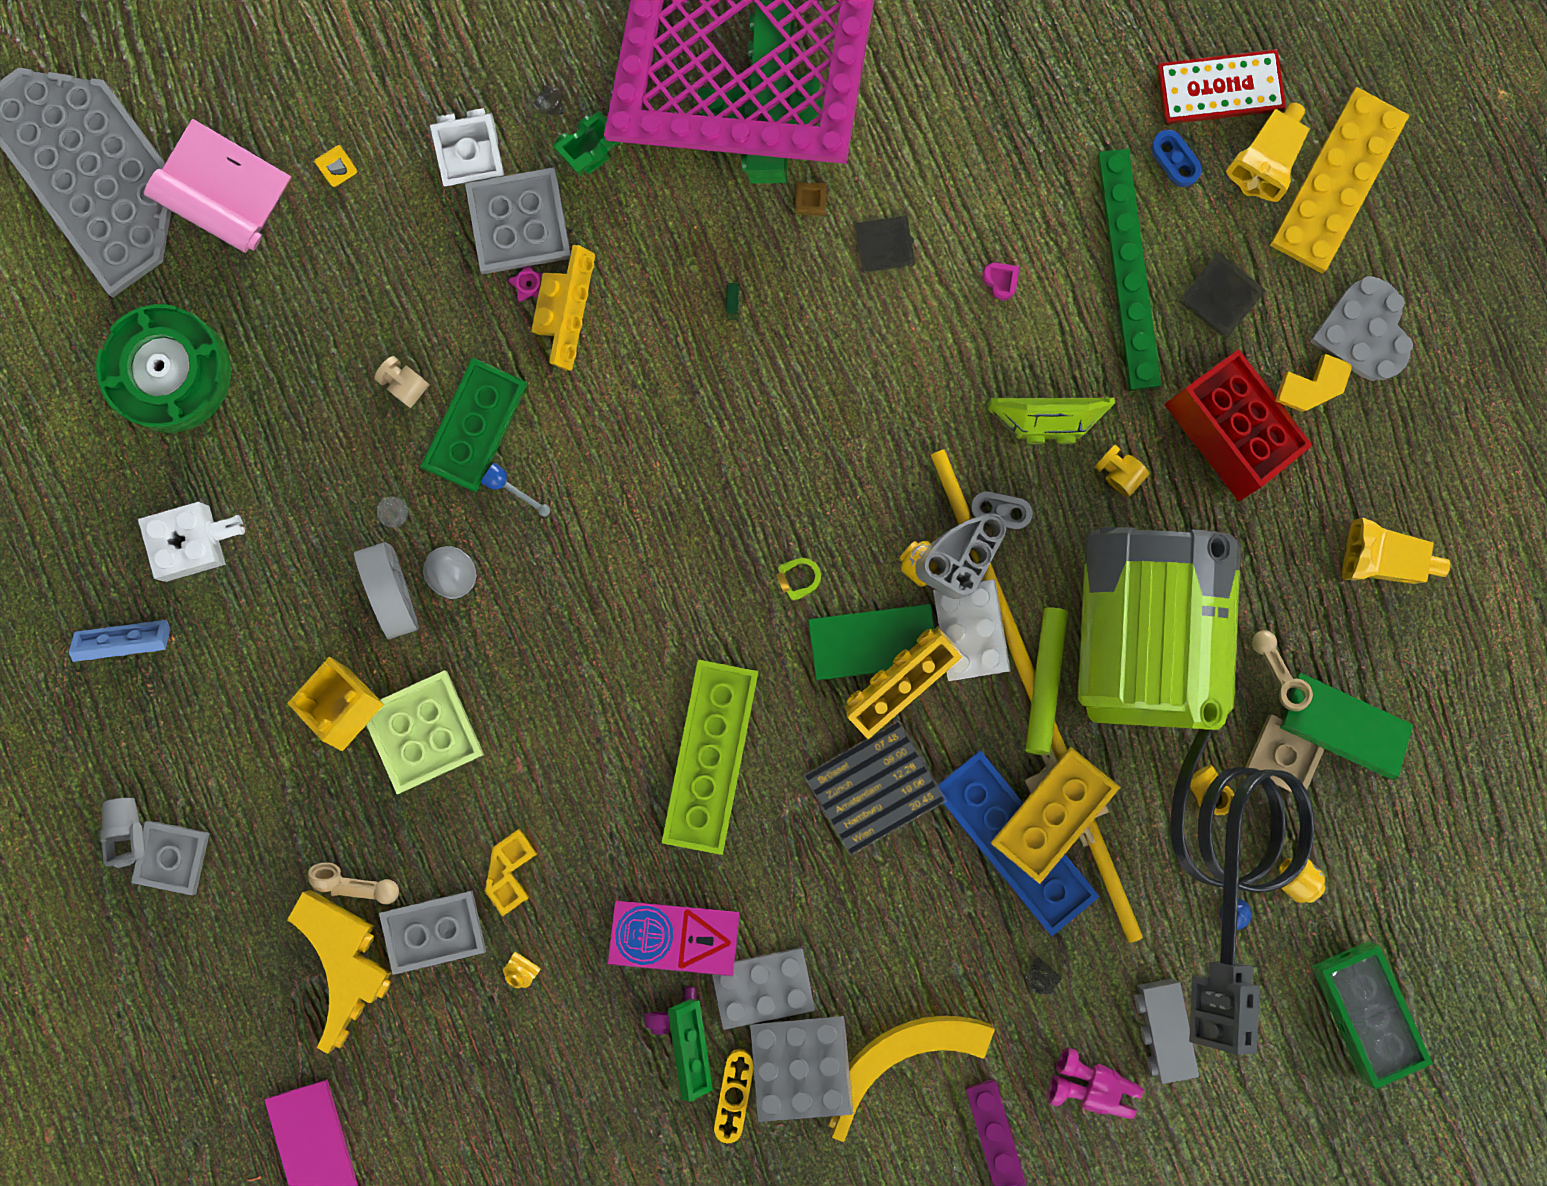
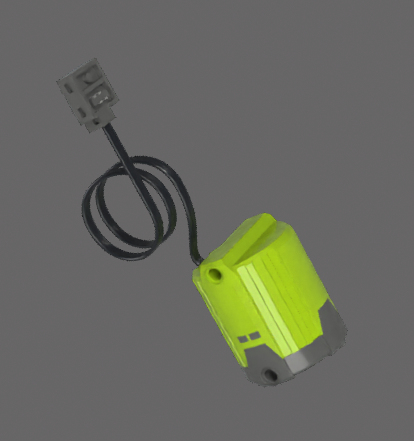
(1164, 655)

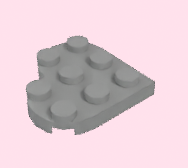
(1366, 330)

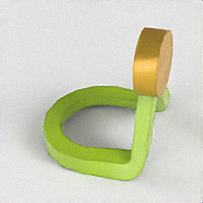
(795, 595)

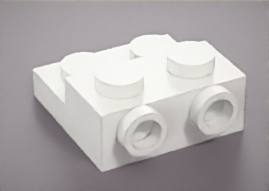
(467, 147)

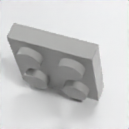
(171, 858)

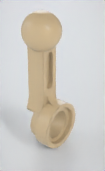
(1265, 643)
(327, 877)

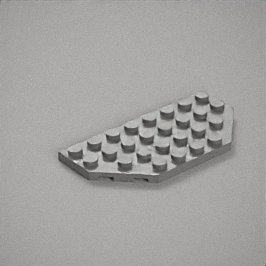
(87, 170)

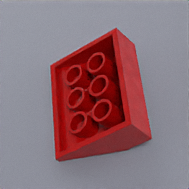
(1238, 425)

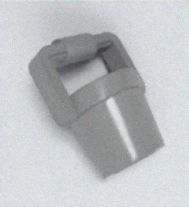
(119, 824)

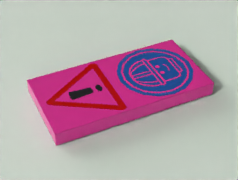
(674, 938)

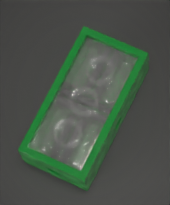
(1372, 1015)

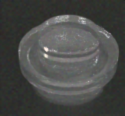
(392, 512)

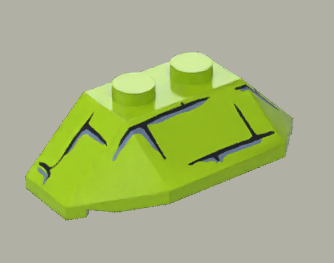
(1049, 417)

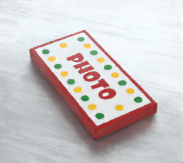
(1221, 87)

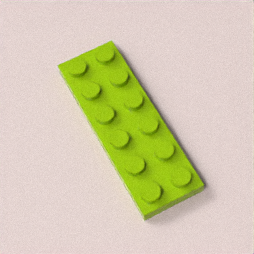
(710, 757)

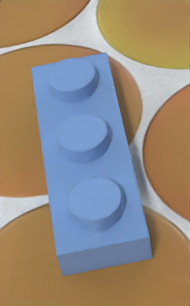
(119, 640)

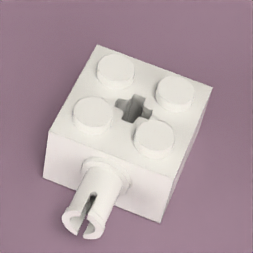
(201, 544)

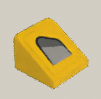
(336, 166)

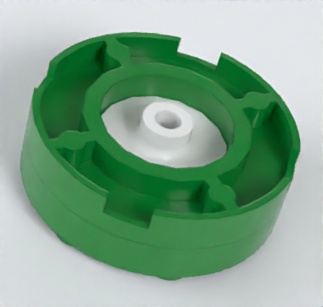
(163, 368)

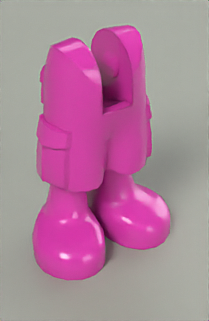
(1100, 1095)

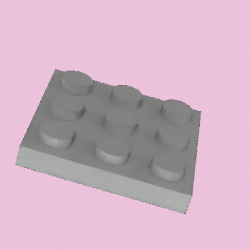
(518, 220)
(801, 1069)

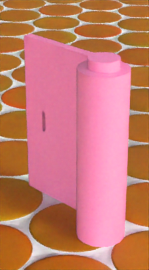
(218, 186)

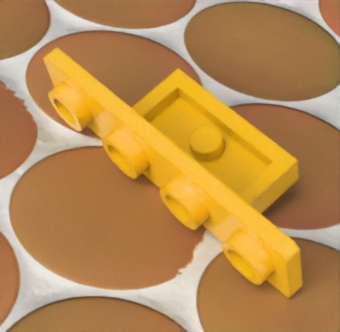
(562, 306)

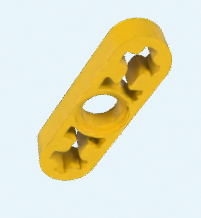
(738, 1120)

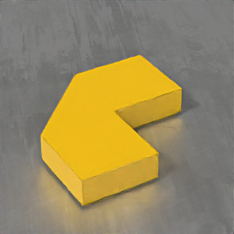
(1327, 383)
(501, 883)

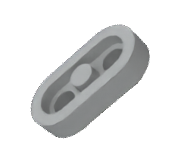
(1002, 506)

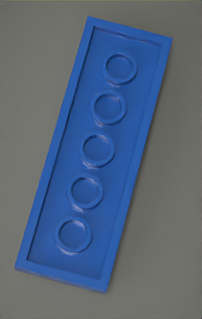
(983, 806)

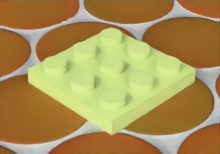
(423, 732)

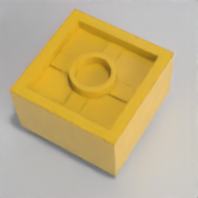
(335, 704)

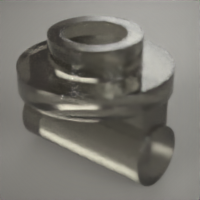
(1042, 978)

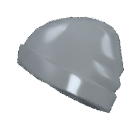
(449, 572)

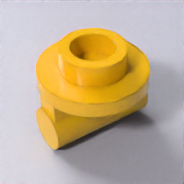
(520, 971)

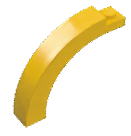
(907, 1040)

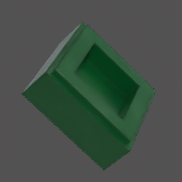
(732, 301)

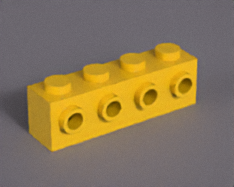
(902, 682)

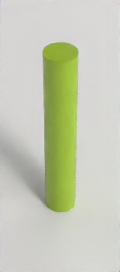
(1046, 681)

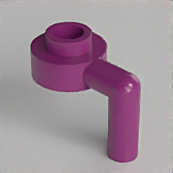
(659, 1021)

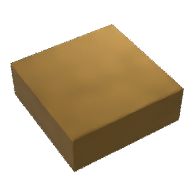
(810, 199)

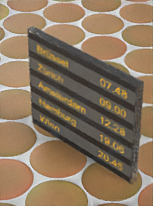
(875, 787)

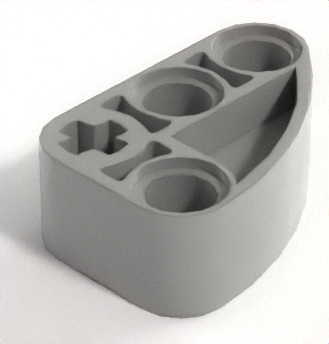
(953, 559)
(386, 589)

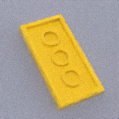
(1055, 814)

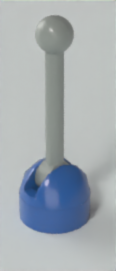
(497, 478)

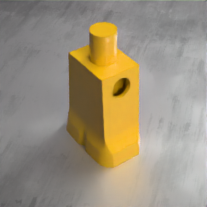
(1267, 163)
(1389, 555)

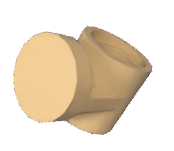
(404, 383)

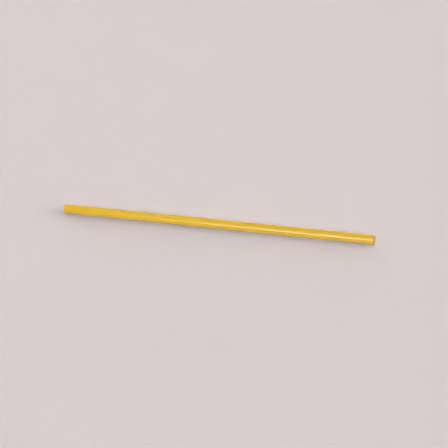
(1027, 675)

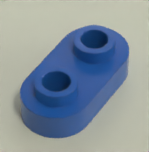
(1179, 158)

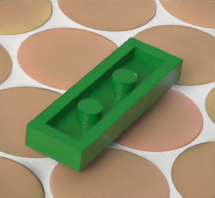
(690, 1050)

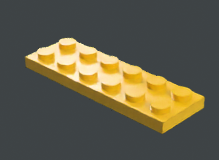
(1339, 180)

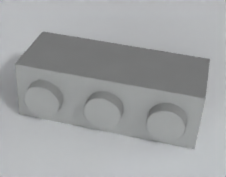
(1166, 1031)

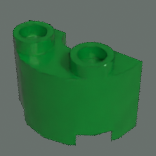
(586, 147)

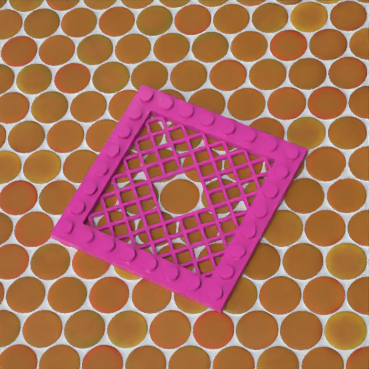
(827, 143)

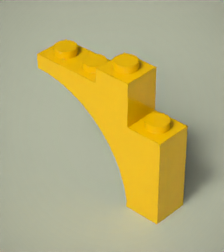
(350, 975)

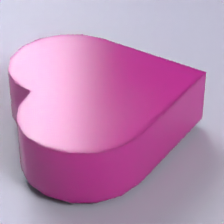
(1001, 279)

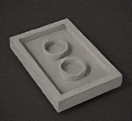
(432, 932)
(764, 989)

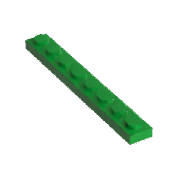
(1129, 269)

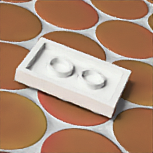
(977, 631)

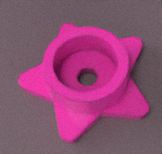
(520, 281)

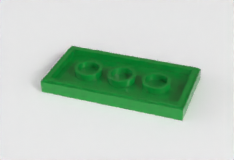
(474, 425)
(865, 640)
(1349, 728)

